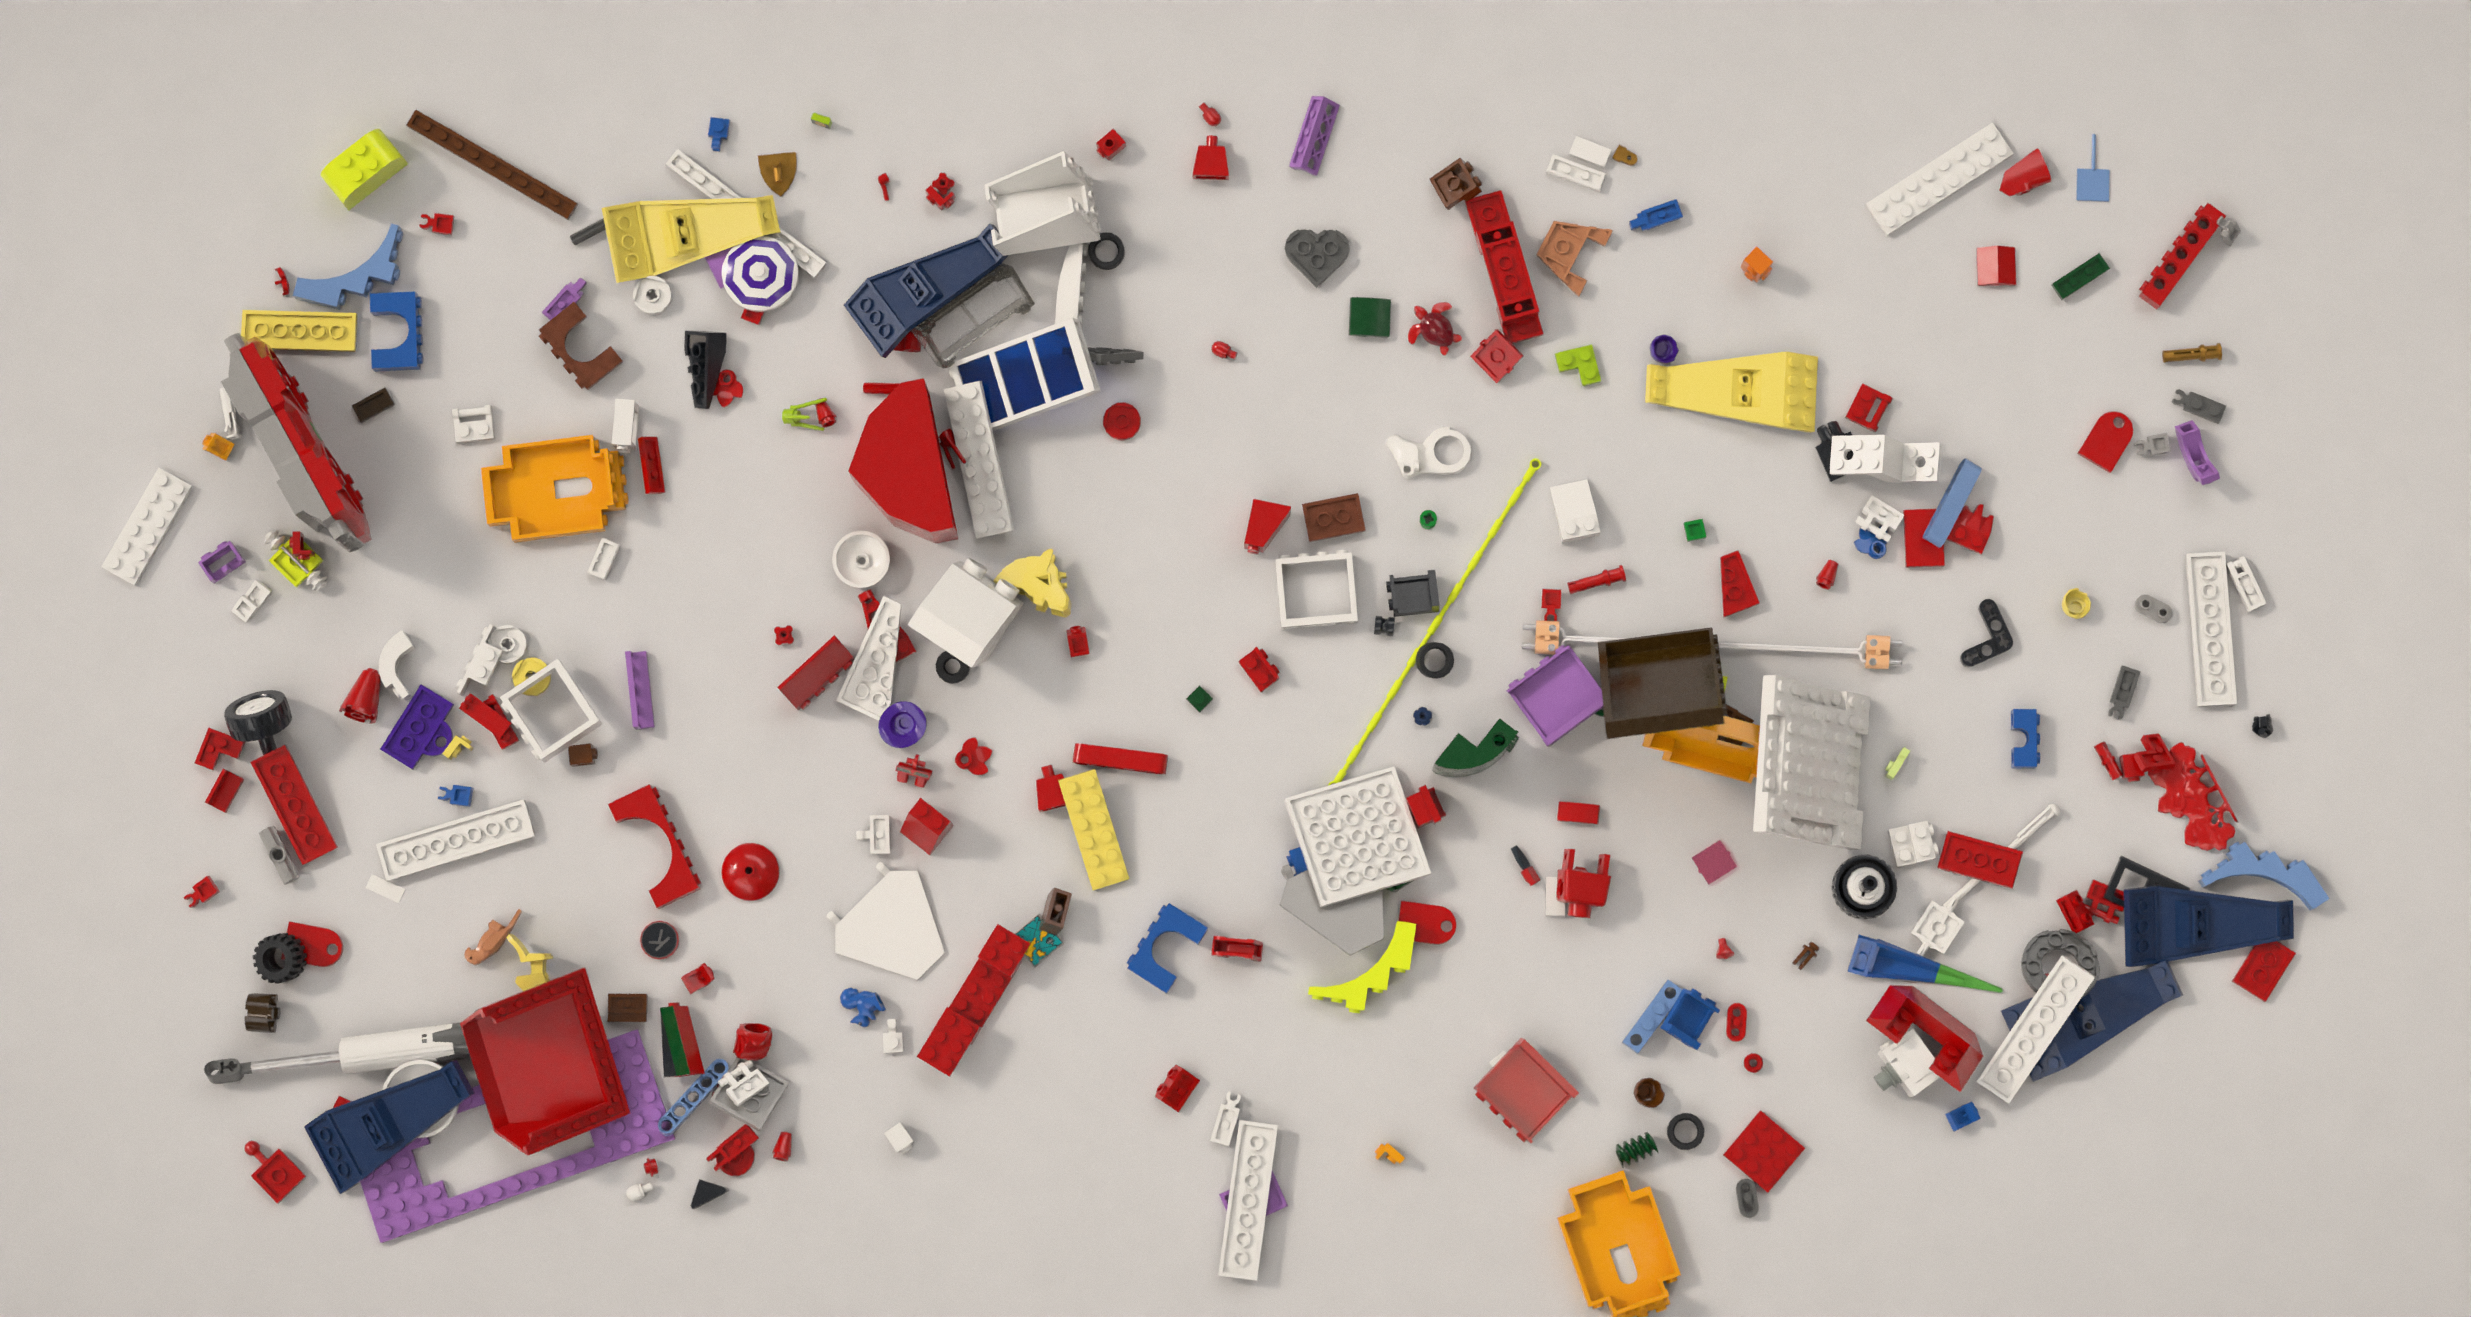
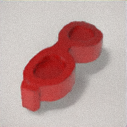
(286, 289)

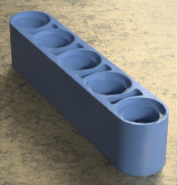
(1952, 503)
(689, 1106)

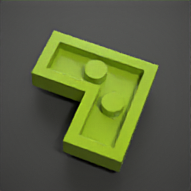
(1580, 358)

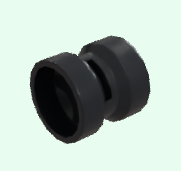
(1388, 626)

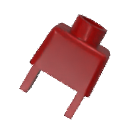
(1582, 888)

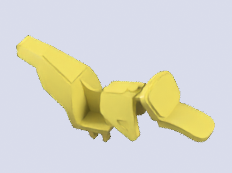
(538, 965)

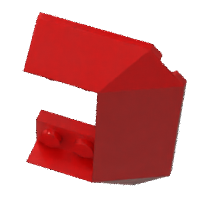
(1907, 1005)

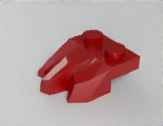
(1972, 529)

